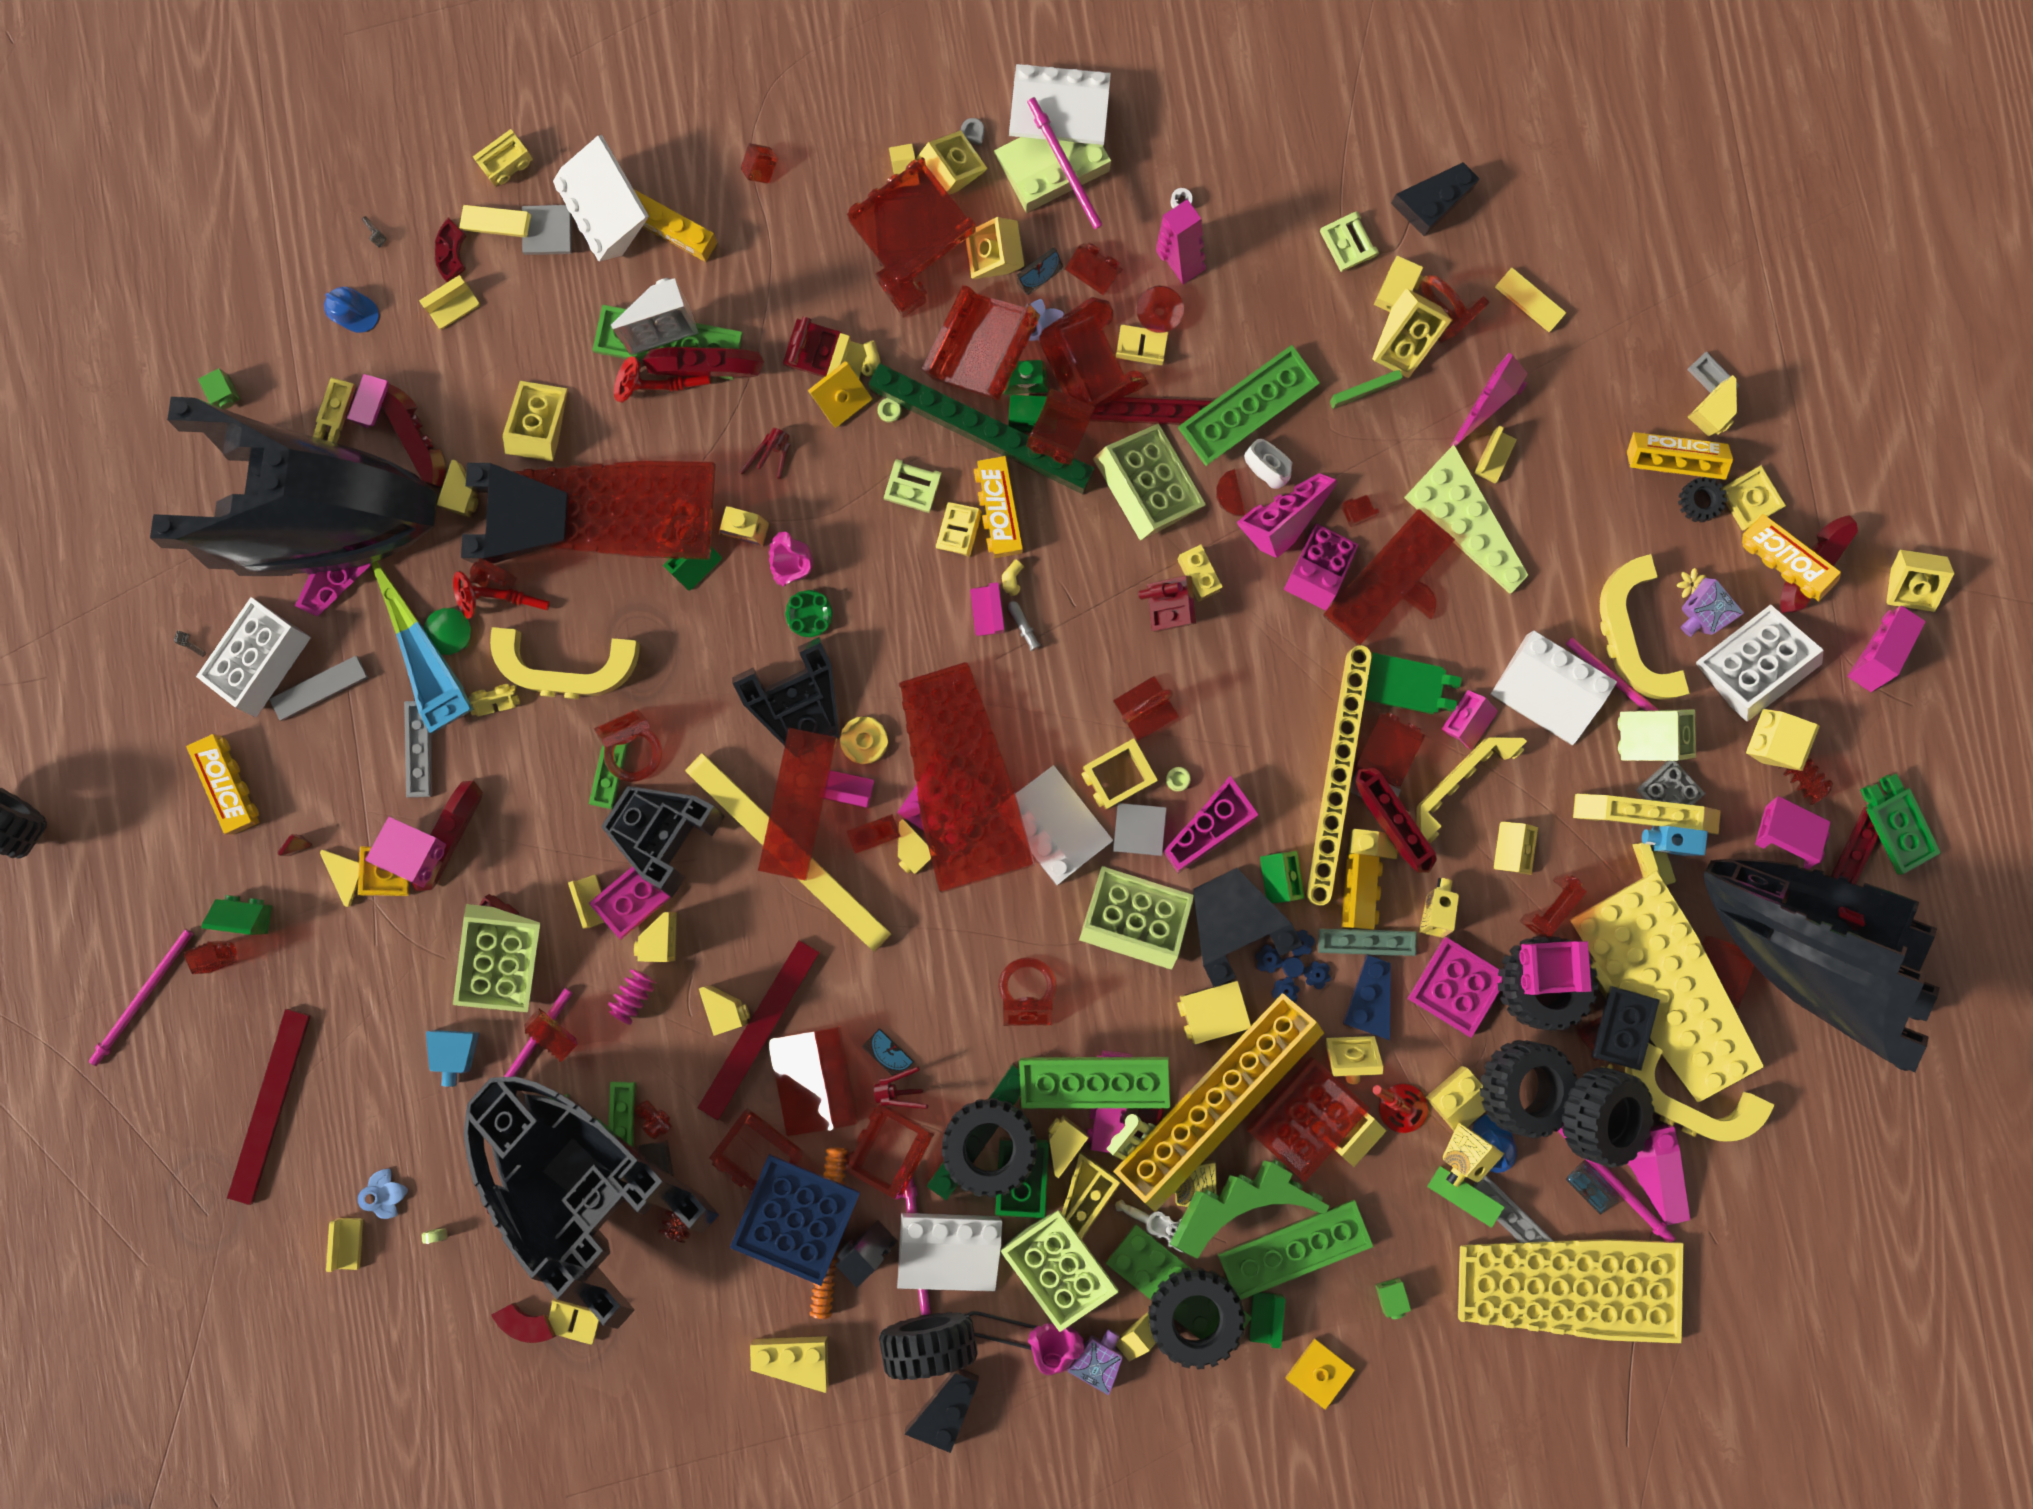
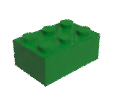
(1031, 1196)

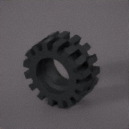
(1715, 493)

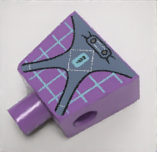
(1709, 609)
(1099, 1362)

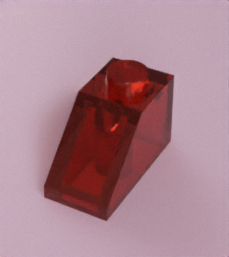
(873, 833)

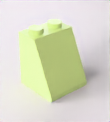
(1657, 735)

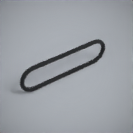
(1004, 1320)

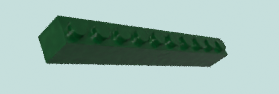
(976, 427)

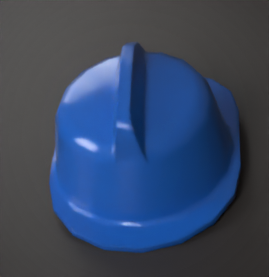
(351, 309)
(1500, 1139)

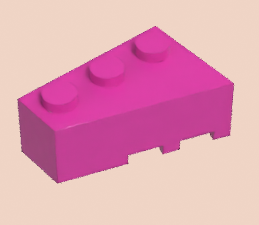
(1887, 649)

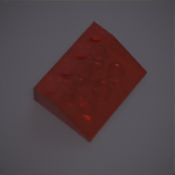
(813, 1081)
(1308, 1119)

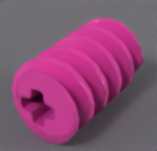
(631, 996)

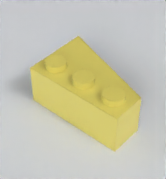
(1088, 1194)
(793, 1360)

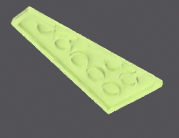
(1457, 506)

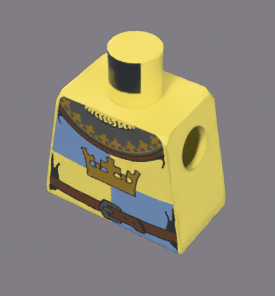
(743, 526)

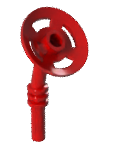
(632, 381)
(469, 594)
(1395, 1099)

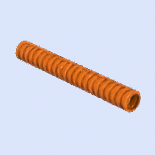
(822, 1294)

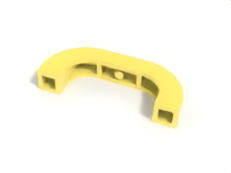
(1620, 637)
(620, 666)
(1742, 1122)

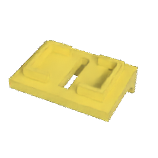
(1129, 345)
(955, 540)
(561, 1318)

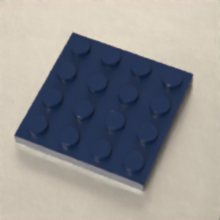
(794, 1219)

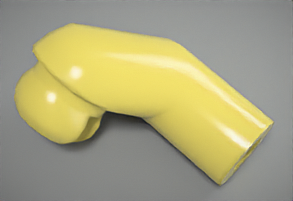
(871, 360)
(1009, 578)

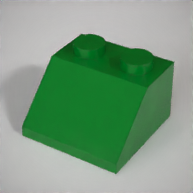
(238, 916)

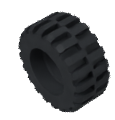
(19, 826)
(1528, 1009)
(1503, 1084)
(1608, 1117)
(996, 1181)
(928, 1346)
(1206, 1350)

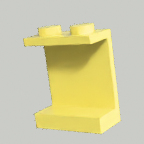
(1214, 1012)

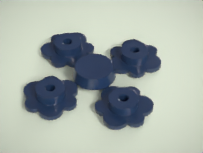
(1293, 967)

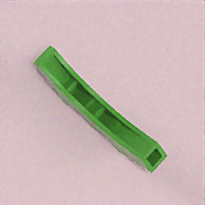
(1240, 1194)

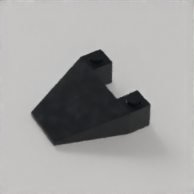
(519, 517)
(797, 702)
(652, 827)
(1233, 915)

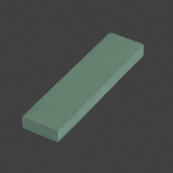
(1367, 942)

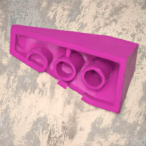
(1501, 387)
(1282, 521)
(326, 586)
(1661, 1174)

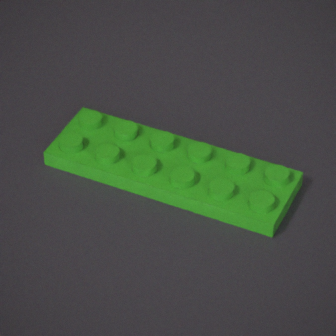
(709, 336)
(1248, 405)
(1095, 1082)
(1295, 1249)
(1146, 1263)

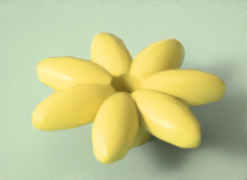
(1690, 582)

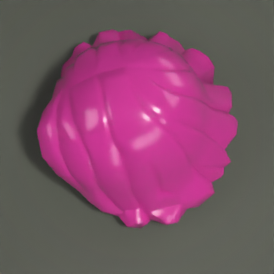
(789, 559)
(1053, 1349)

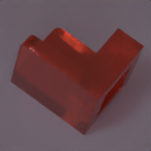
(759, 163)
(1358, 510)

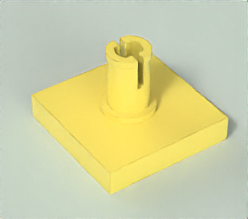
(1354, 1057)

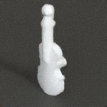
(1156, 1223)

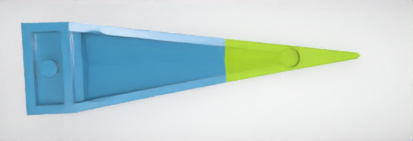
(435, 686)

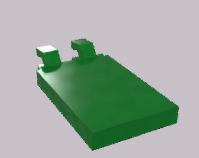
(1409, 684)
(1899, 824)

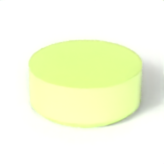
(889, 410)
(1178, 779)
(434, 1235)

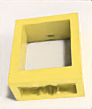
(1139, 760)

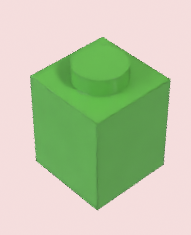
(219, 389)
(1393, 1298)

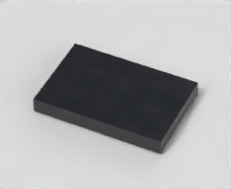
(1625, 1028)

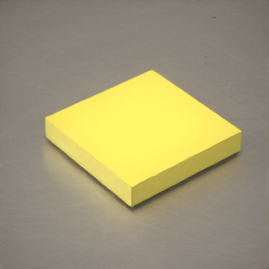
(1751, 497)

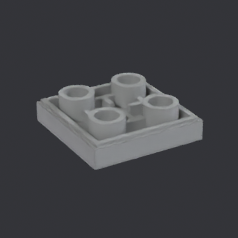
(548, 230)
(1670, 785)
(1139, 829)

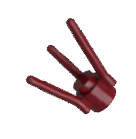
(775, 442)
(885, 1091)

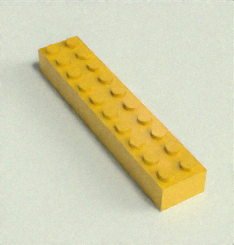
(1219, 1102)

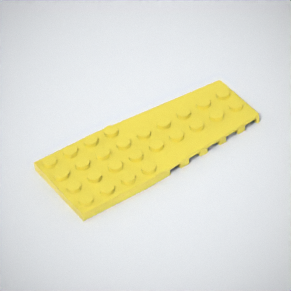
(1654, 952)
(1576, 1288)

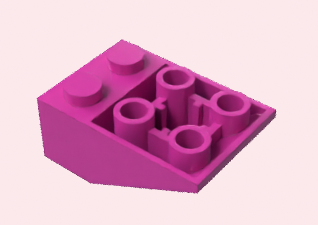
(1321, 567)

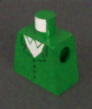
(1028, 378)

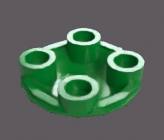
(808, 613)
(448, 630)

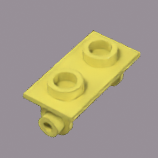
(502, 696)

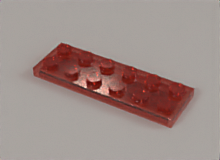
(1388, 577)
(797, 804)

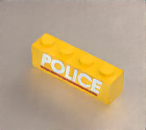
(677, 229)
(1679, 455)
(999, 507)
(1790, 557)
(223, 784)

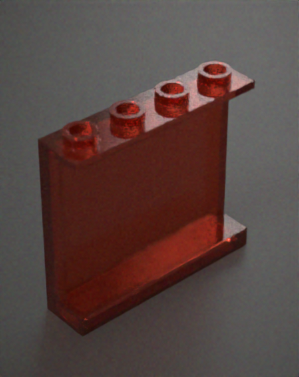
(910, 222)
(980, 343)

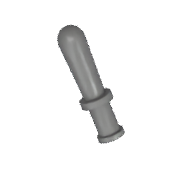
(1027, 632)

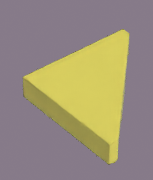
(344, 875)

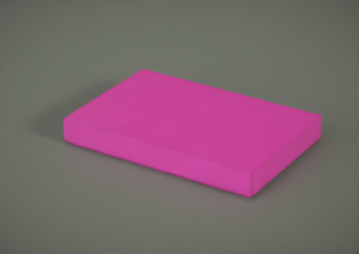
(627, 903)

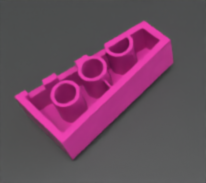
(1181, 241)

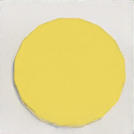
(864, 740)

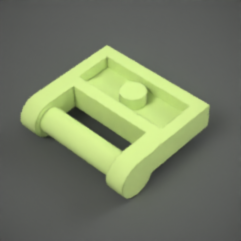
(1342, 244)
(912, 493)
(1125, 1141)

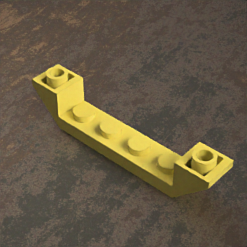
(1503, 746)
(1646, 812)

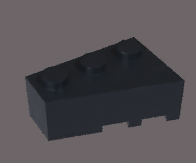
(1435, 197)
(862, 1257)
(945, 1411)

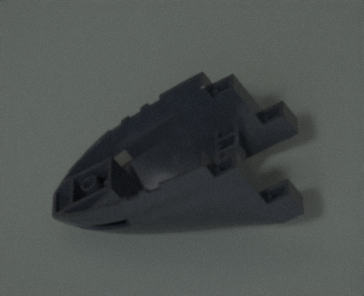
(298, 502)
(1847, 977)
(561, 1184)

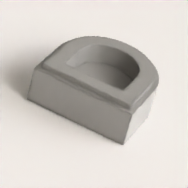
(973, 131)

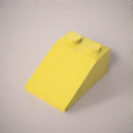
(1410, 332)
(535, 421)

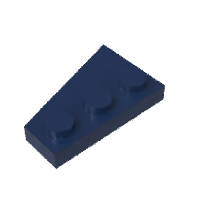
(1371, 999)

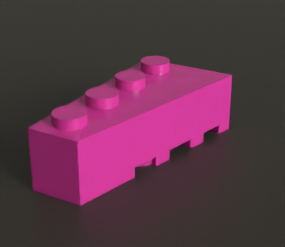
(1214, 824)
(1106, 1121)

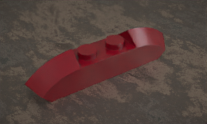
(703, 362)
(428, 462)
(1832, 543)
(1395, 820)
(452, 825)

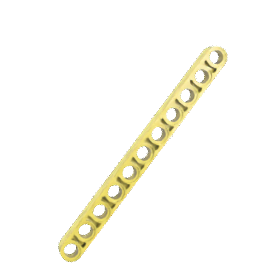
(1346, 764)
(818, 880)

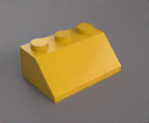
(1361, 891)

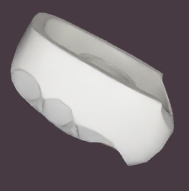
(1269, 463)

